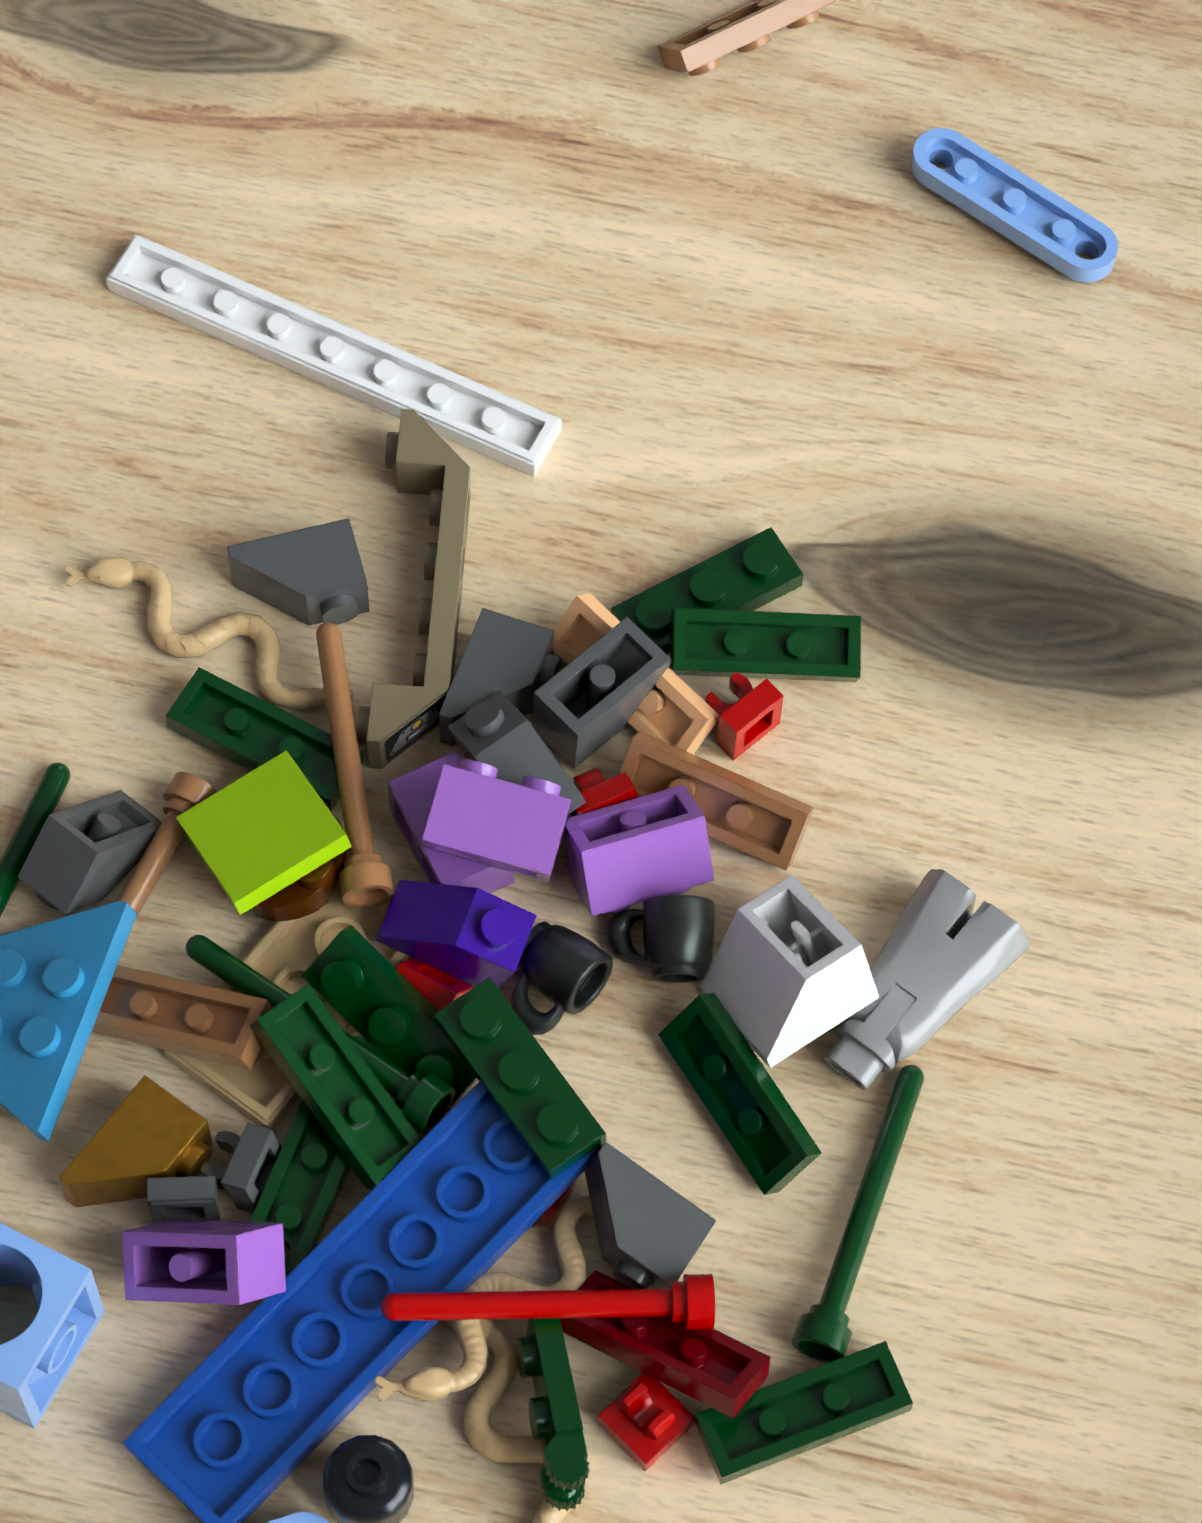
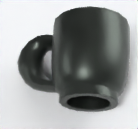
(675, 937)
(564, 970)

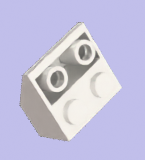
(788, 971)

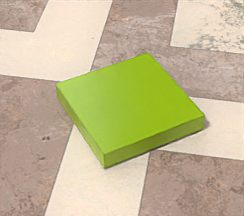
(263, 832)

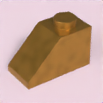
(142, 1139)

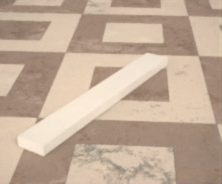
(334, 354)

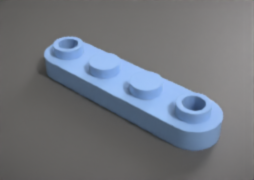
(1014, 205)

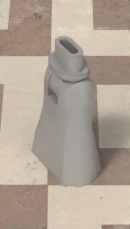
(925, 976)

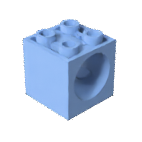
(67, 1315)

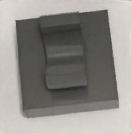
(249, 1166)

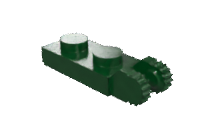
(554, 1412)

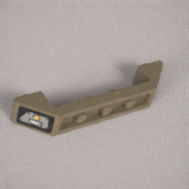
(404, 712)

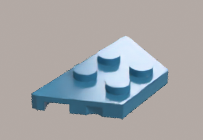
(49, 1004)

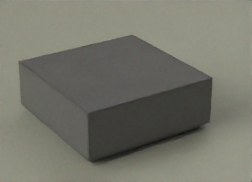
(183, 1198)

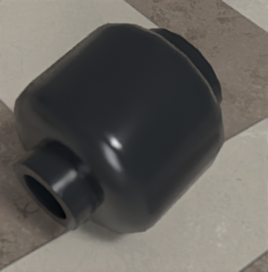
(368, 1481)

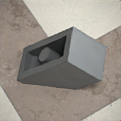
(304, 573)
(503, 657)
(597, 692)
(505, 739)
(88, 851)
(642, 1222)

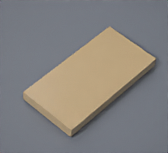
(283, 957)

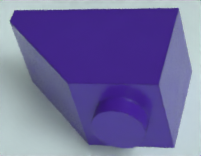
(457, 930)

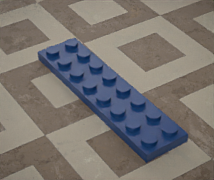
(322, 1343)

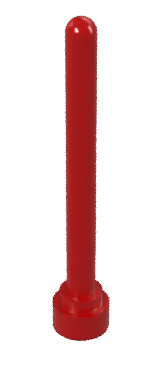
(684, 1301)

